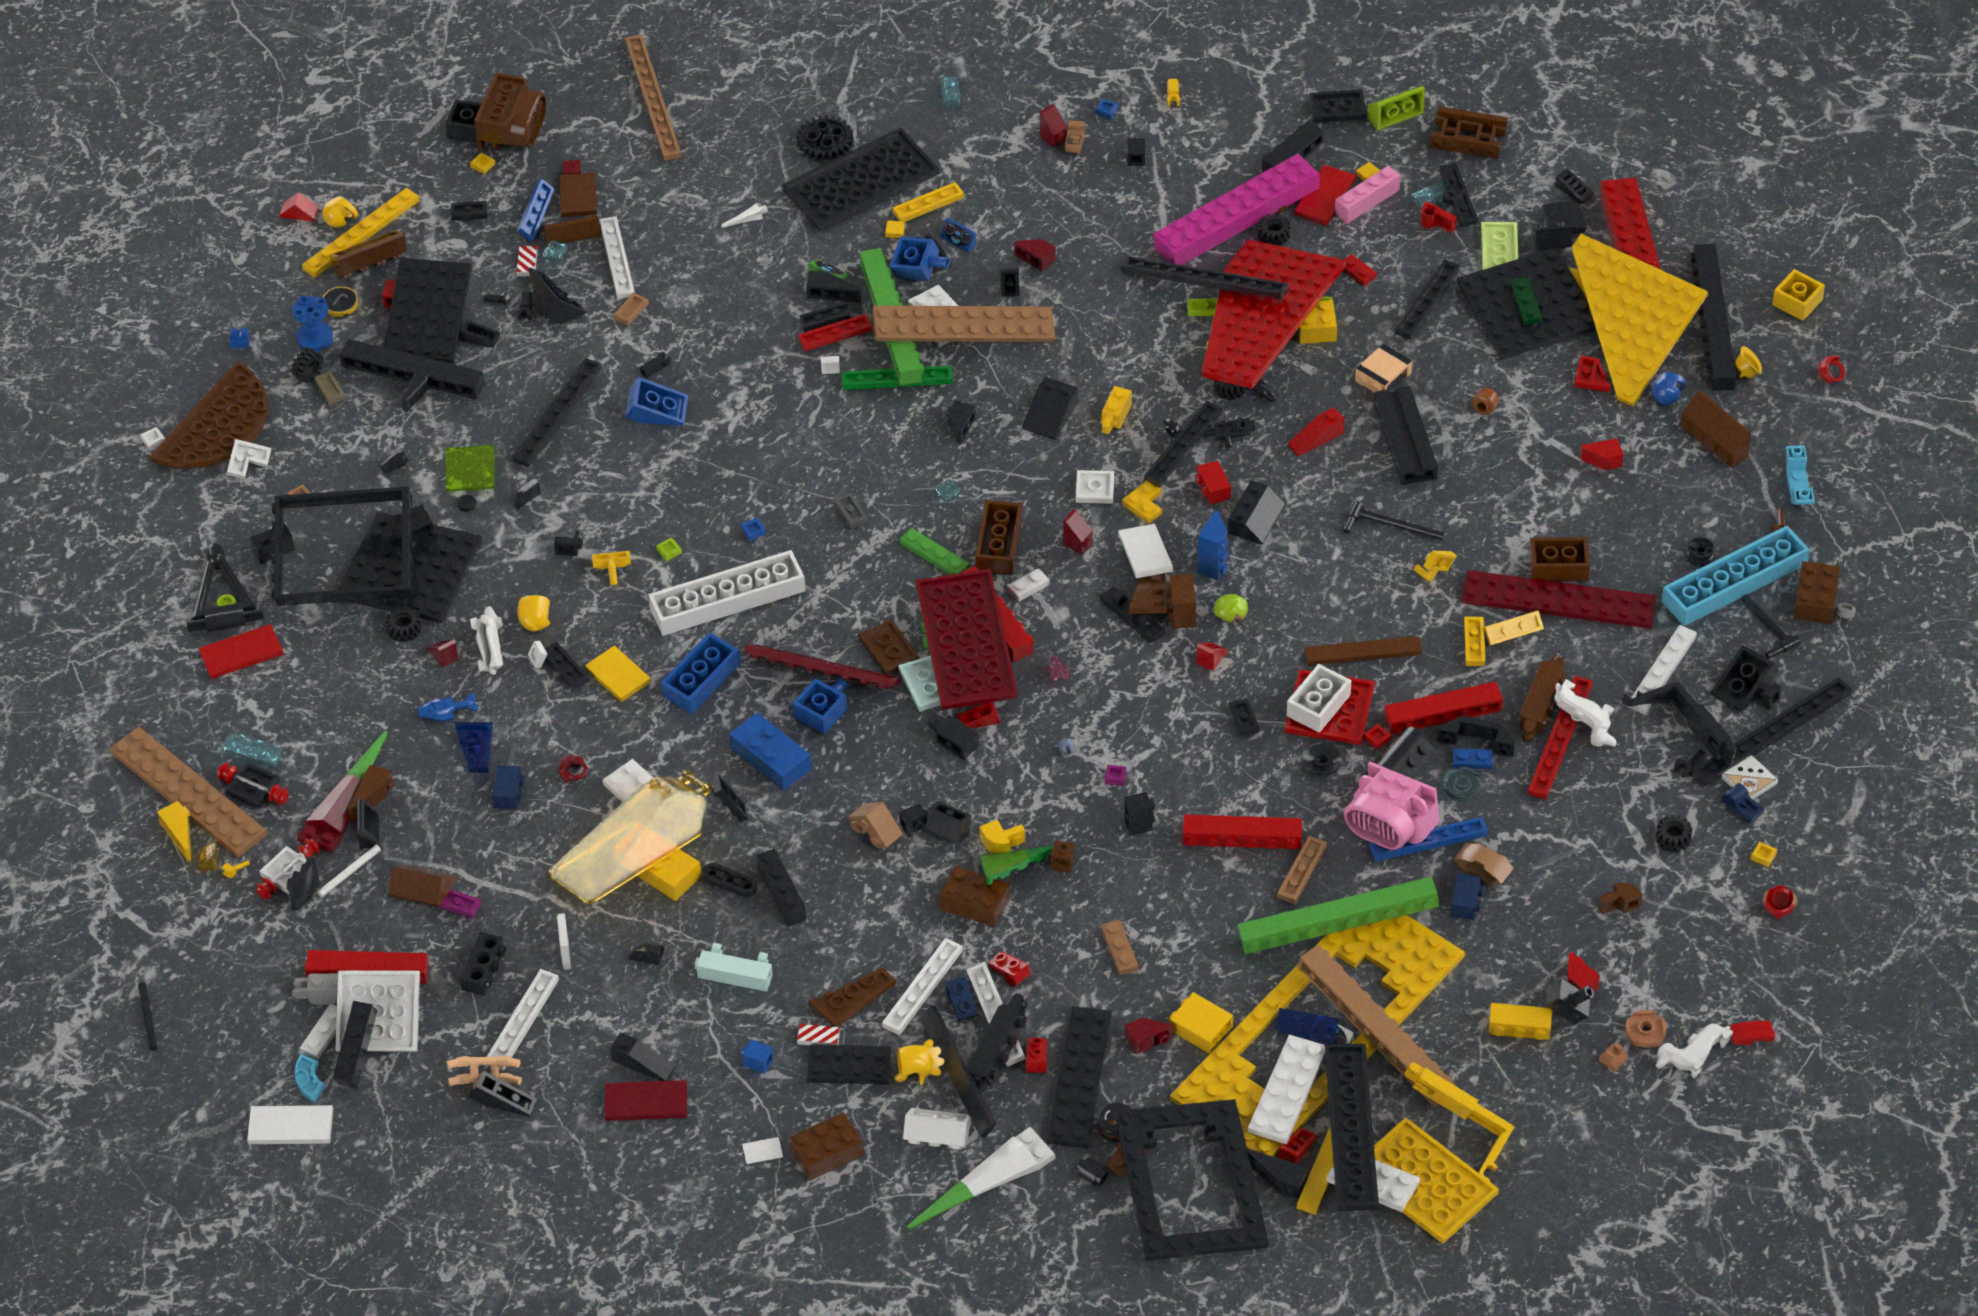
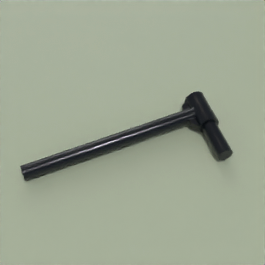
(1358, 511)
(1786, 642)

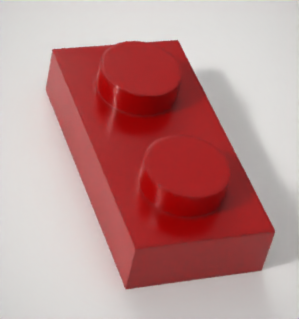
(1359, 271)

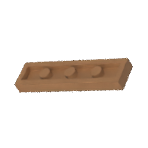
(1302, 870)

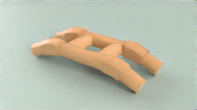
(475, 1061)

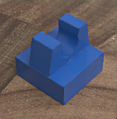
(239, 338)

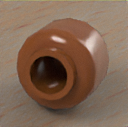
(1485, 401)

